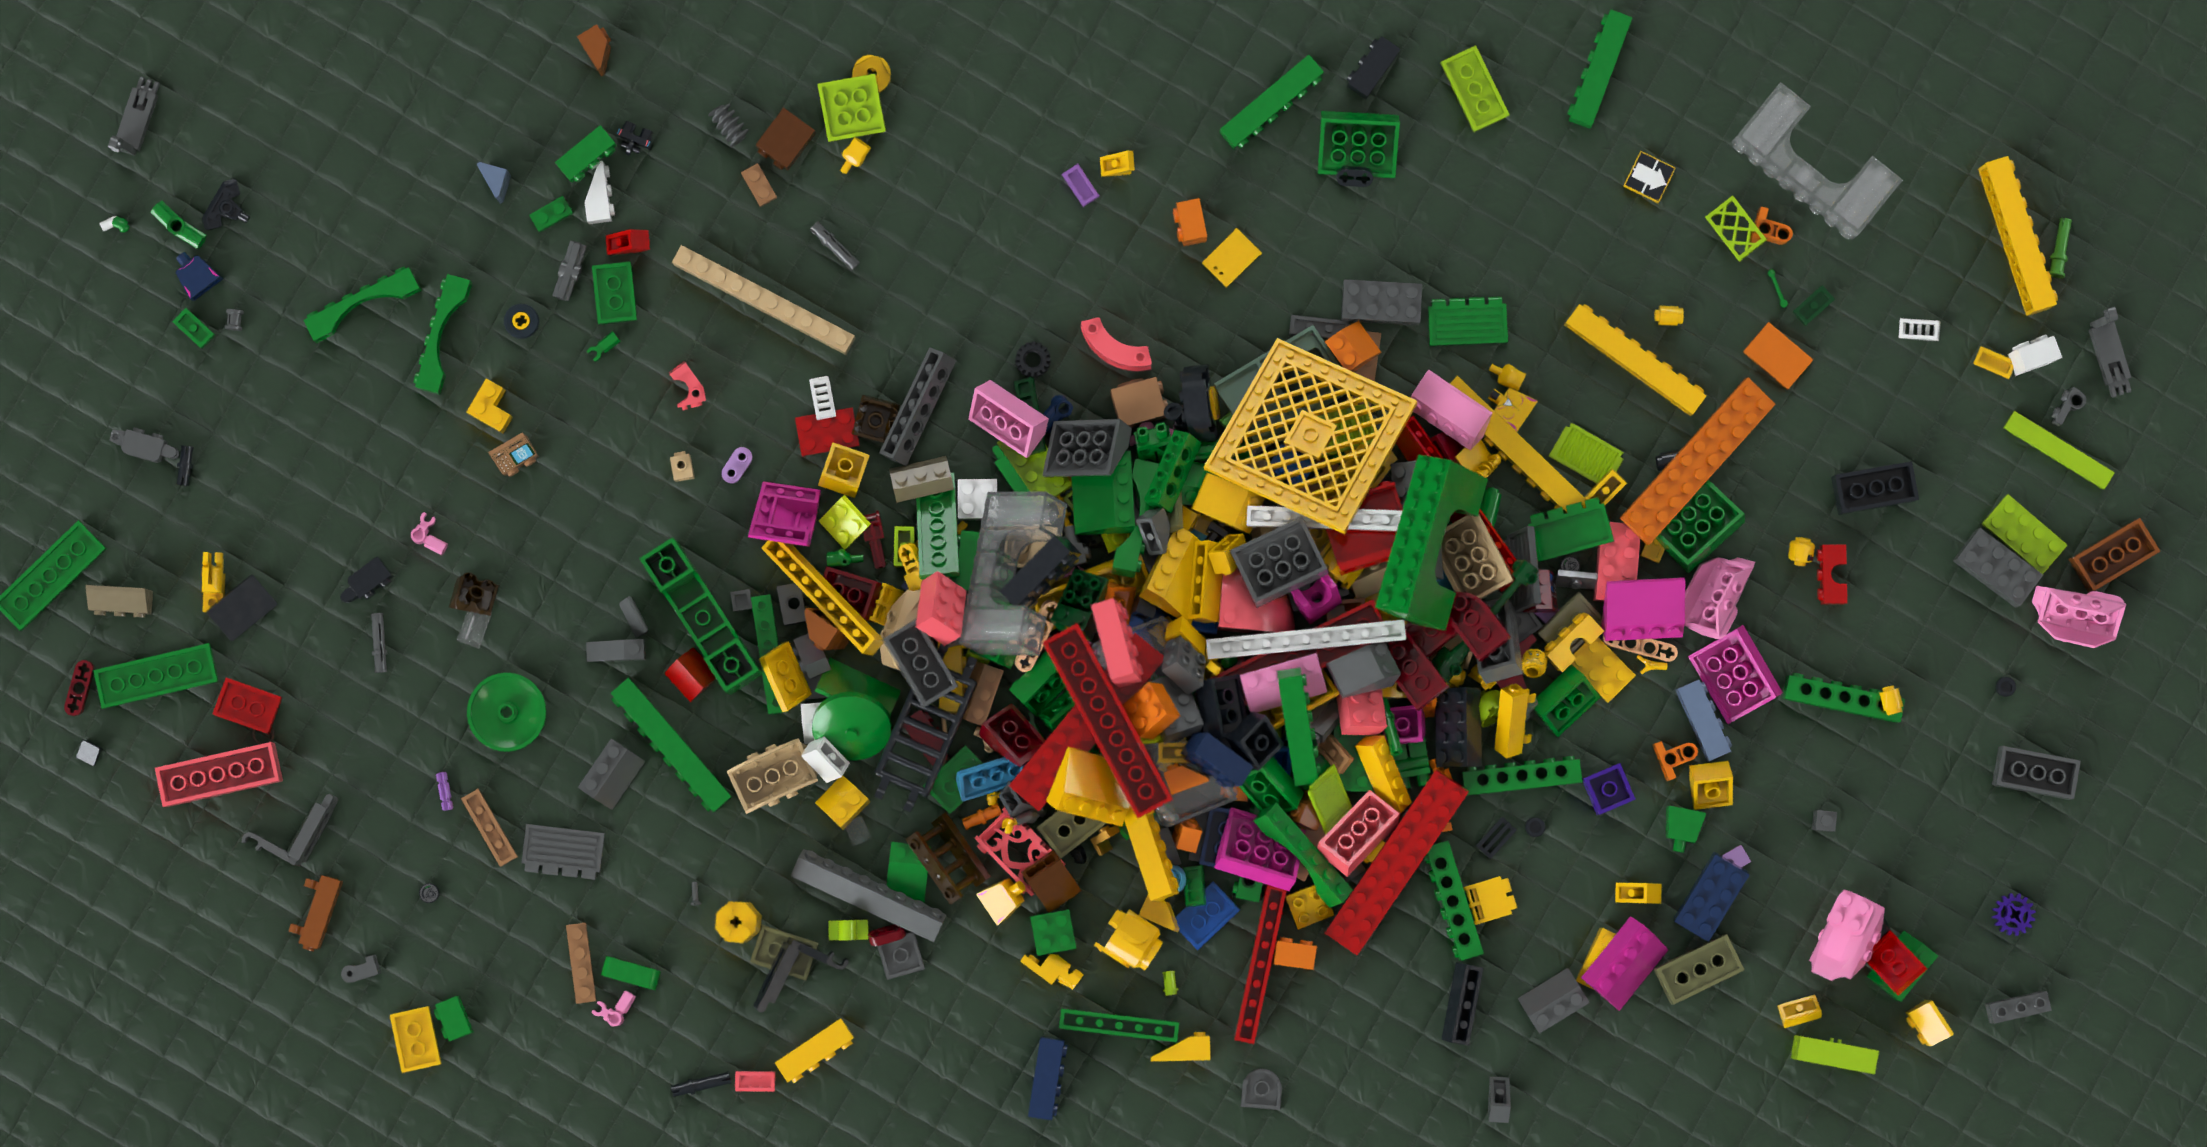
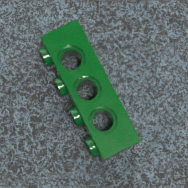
(1172, 471)

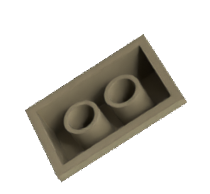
(921, 479)
(119, 600)

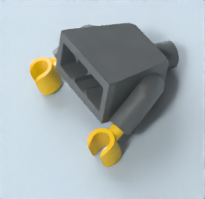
(1016, 807)

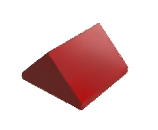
(690, 674)

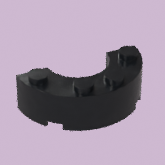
(1197, 404)

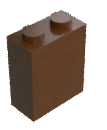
(785, 139)
(1051, 881)

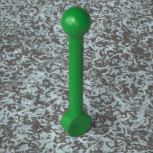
(1783, 303)

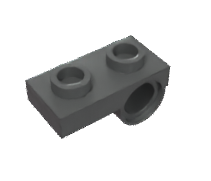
(2060, 413)

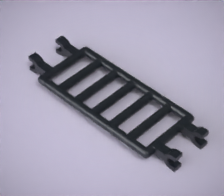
(947, 737)

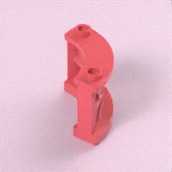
(1113, 352)
(1005, 863)

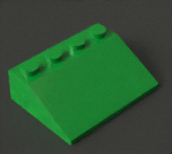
(1358, 142)
(1105, 501)
(1700, 526)

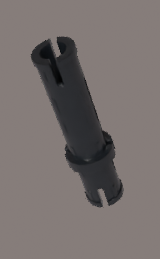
(700, 1084)

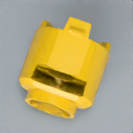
(1133, 941)

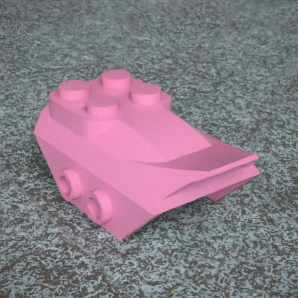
(1714, 595)
(2079, 617)
(1848, 937)

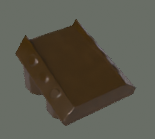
(875, 418)
(473, 594)

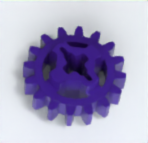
(2018, 922)

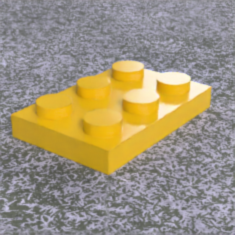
(1602, 669)
(785, 676)
(415, 1039)

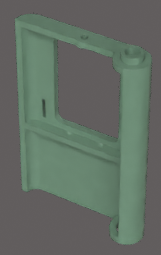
(1235, 385)

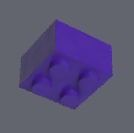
(1608, 789)

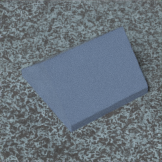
(496, 178)

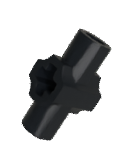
(1217, 531)

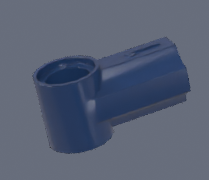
(1056, 414)

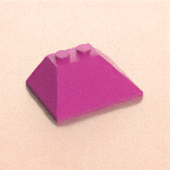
(785, 514)

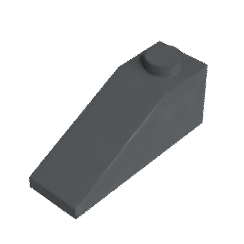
(616, 650)

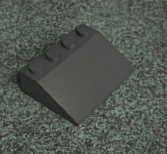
(1086, 447)
(1279, 562)

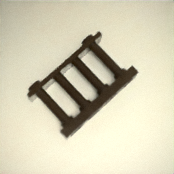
(960, 849)

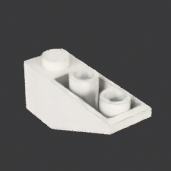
(597, 200)

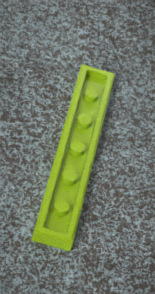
(2058, 450)

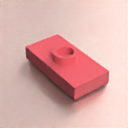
(755, 1081)

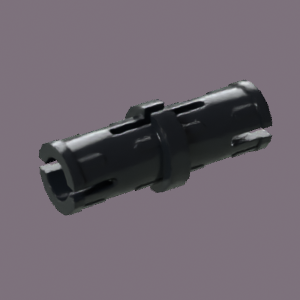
(185, 465)

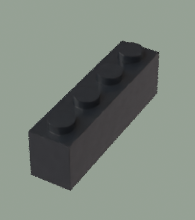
(1462, 1003)

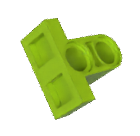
(848, 930)

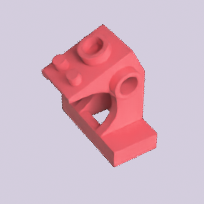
(684, 373)

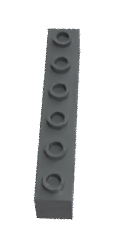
(917, 406)

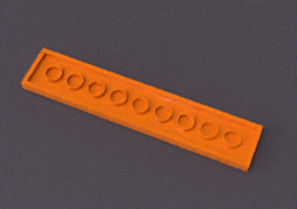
(1697, 461)

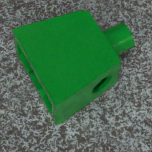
(1683, 826)

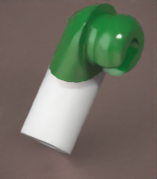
(116, 222)

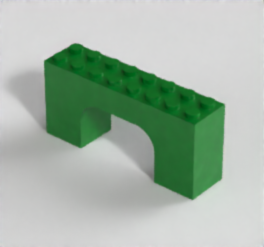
(1410, 579)
(701, 616)

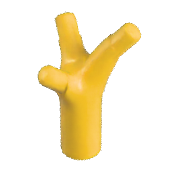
(1652, 665)

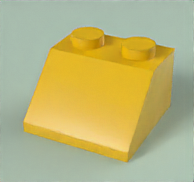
(843, 470)
(1711, 785)
(842, 802)
(1928, 1023)

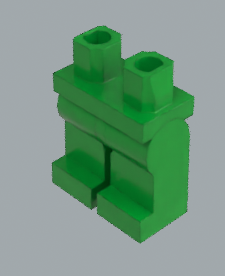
(1151, 441)
(1415, 765)

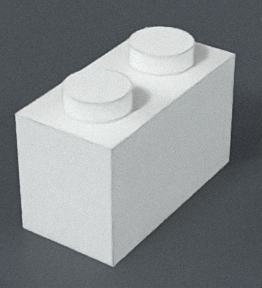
(825, 759)

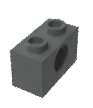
(789, 615)

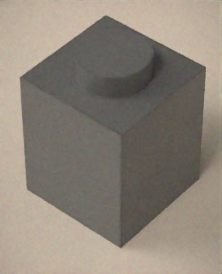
(1824, 820)

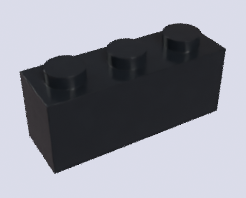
(1372, 67)

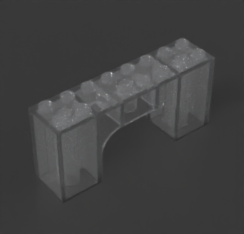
(1843, 205)
(1007, 527)

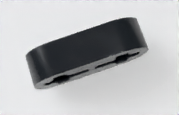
(1354, 181)

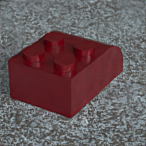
(856, 590)
(923, 737)

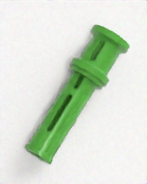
(2059, 256)

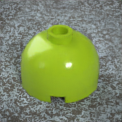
(1489, 707)

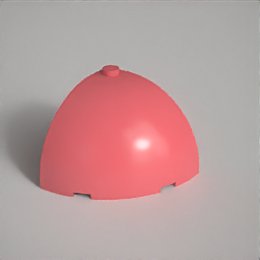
(1240, 613)

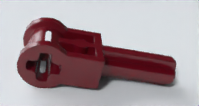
(874, 534)

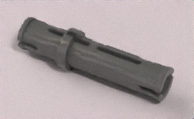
(827, 239)
(379, 643)

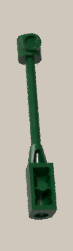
(1450, 661)

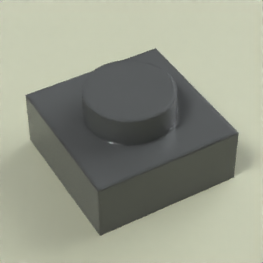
(741, 600)

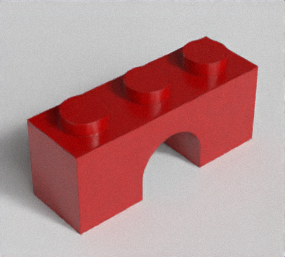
(1831, 592)

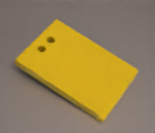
(1231, 257)

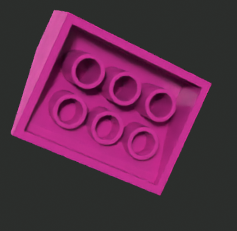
(1644, 609)
(1735, 674)
(1253, 855)
(1625, 963)

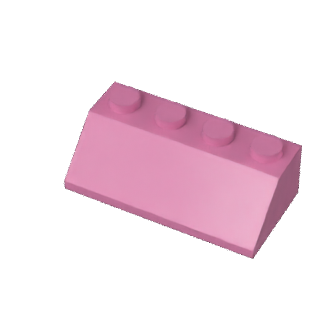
(1451, 410)
(1007, 418)
(1262, 685)

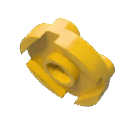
(874, 64)

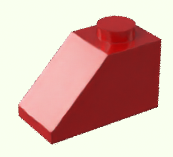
(627, 242)

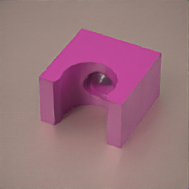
(1322, 589)

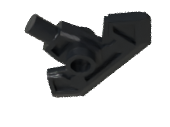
(224, 206)

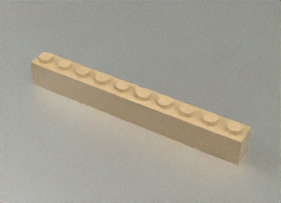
(763, 300)

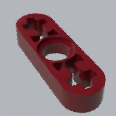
(81, 703)

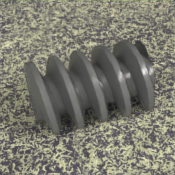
(728, 124)

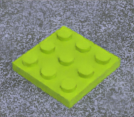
(851, 107)

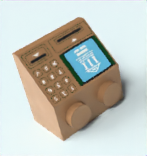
(514, 455)

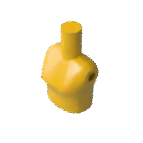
(854, 154)
(1508, 376)

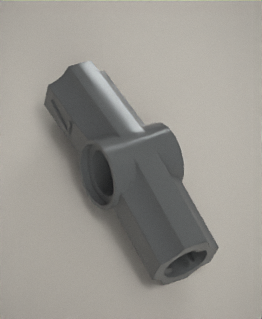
(569, 270)

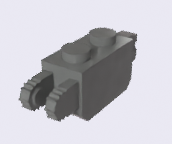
(143, 446)

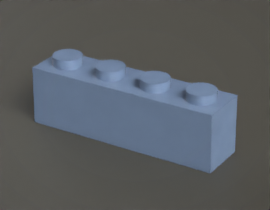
(1703, 720)

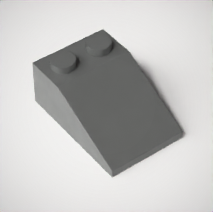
(1364, 670)

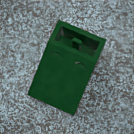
(1076, 601)

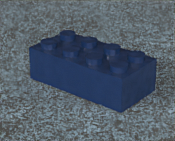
(1711, 896)
(1046, 1078)

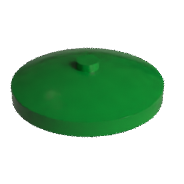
(506, 712)
(853, 724)

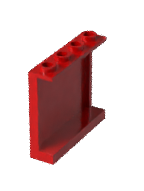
(1366, 547)

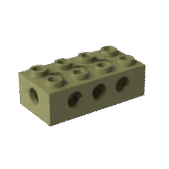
(1077, 835)
(1711, 975)

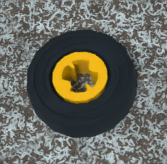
(514, 313)

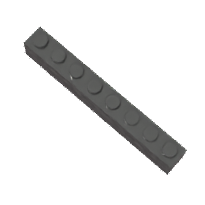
(868, 895)

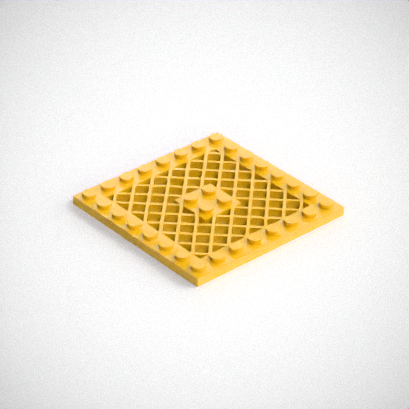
(1310, 435)

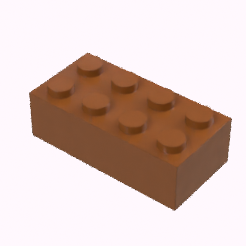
(2114, 555)

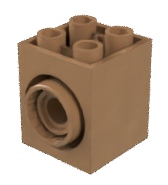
(1139, 401)

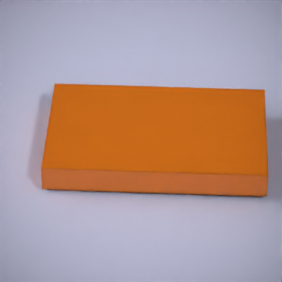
(1778, 355)

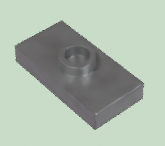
(1576, 579)

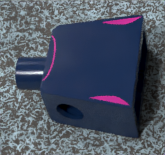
(196, 276)

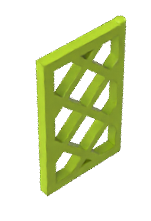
(1740, 213)

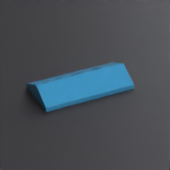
(986, 778)

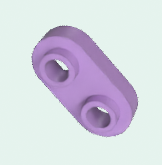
(737, 465)

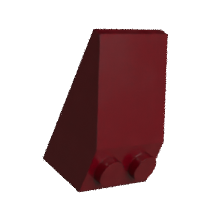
(1011, 735)

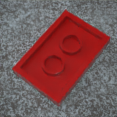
(818, 435)
(247, 705)
(1895, 963)

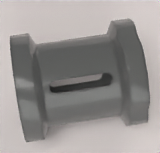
(234, 319)

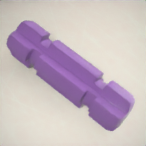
(444, 791)

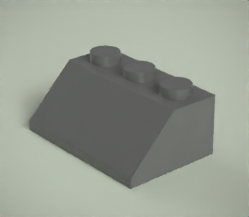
(611, 774)
(1553, 1000)

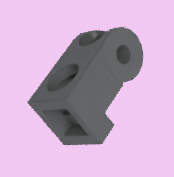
(354, 973)

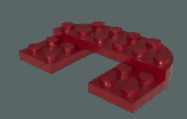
(1468, 618)

